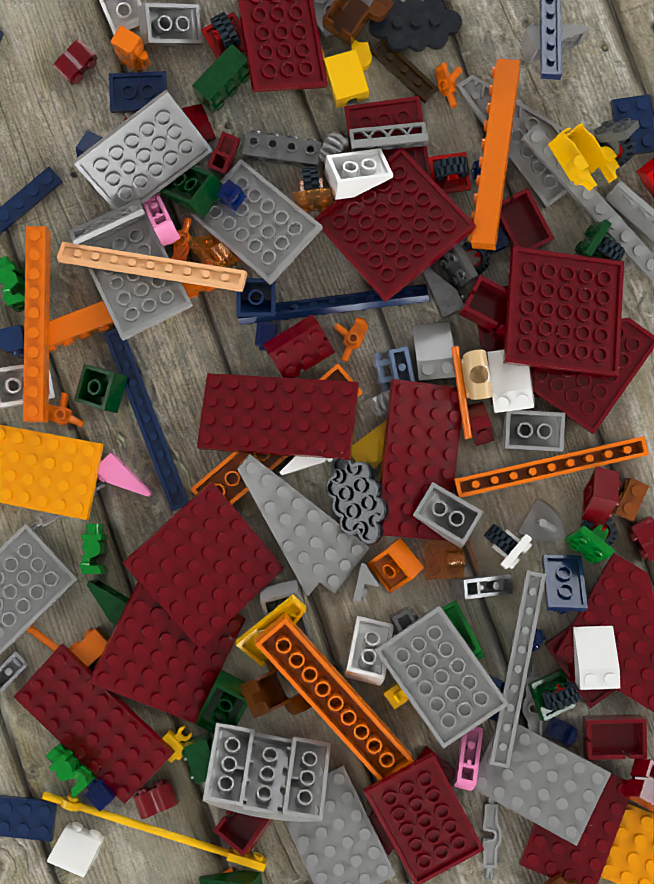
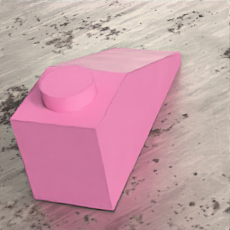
(161, 220)
(117, 473)
(468, 760)

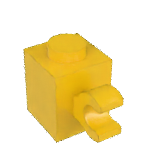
(395, 695)
(177, 742)

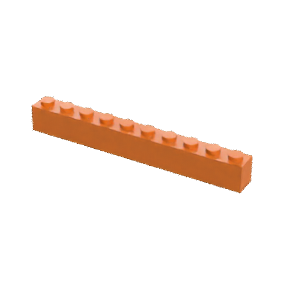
(496, 154)
(93, 319)
(37, 324)
(550, 467)

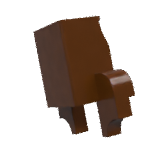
(349, 17)
(266, 694)

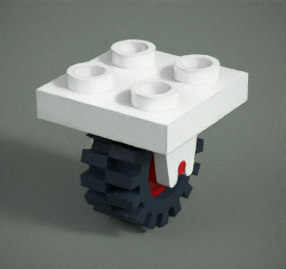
(507, 545)

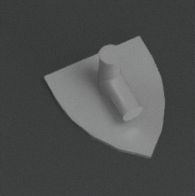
(542, 524)

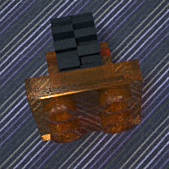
(312, 194)

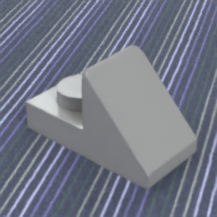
(364, 577)

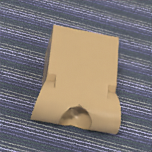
(476, 375)

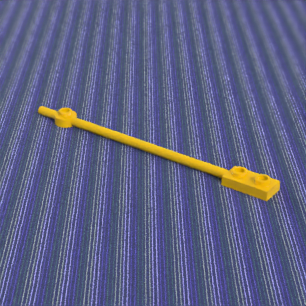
(254, 861)

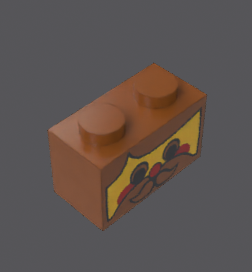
(631, 497)

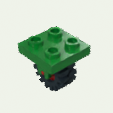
(593, 540)

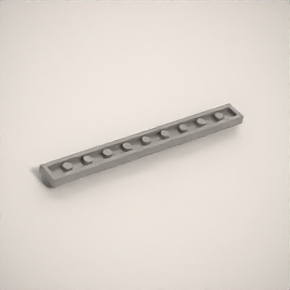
(593, 204)
(517, 668)

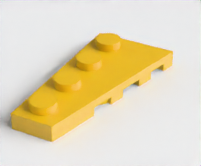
(370, 447)
(291, 606)

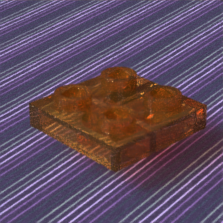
(213, 251)
(443, 560)

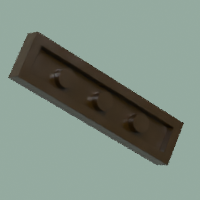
(404, 71)

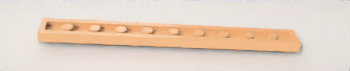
(152, 266)

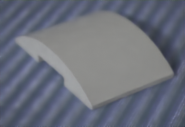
(267, 775)

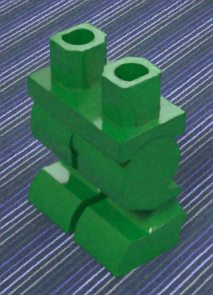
(14, 285)
(94, 547)
(69, 767)

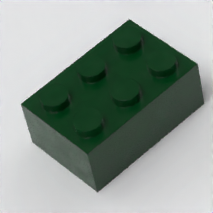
(222, 79)

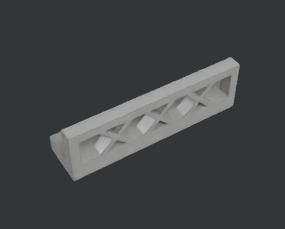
(389, 142)
(632, 209)
(106, 222)

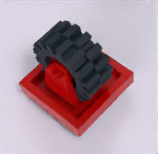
(223, 32)
(451, 172)

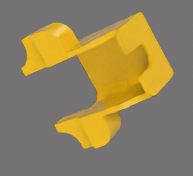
(346, 74)
(582, 155)

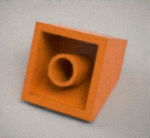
(395, 565)

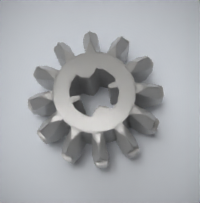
(333, 145)
(380, 403)

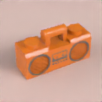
(130, 50)

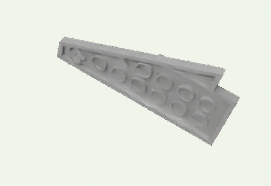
(531, 169)
(305, 533)

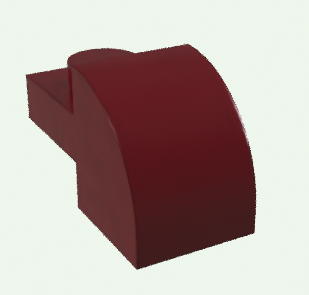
(223, 155)
(480, 424)

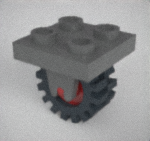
(618, 137)
(464, 264)

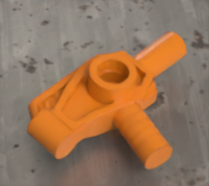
(447, 82)
(181, 245)
(353, 338)
(63, 415)

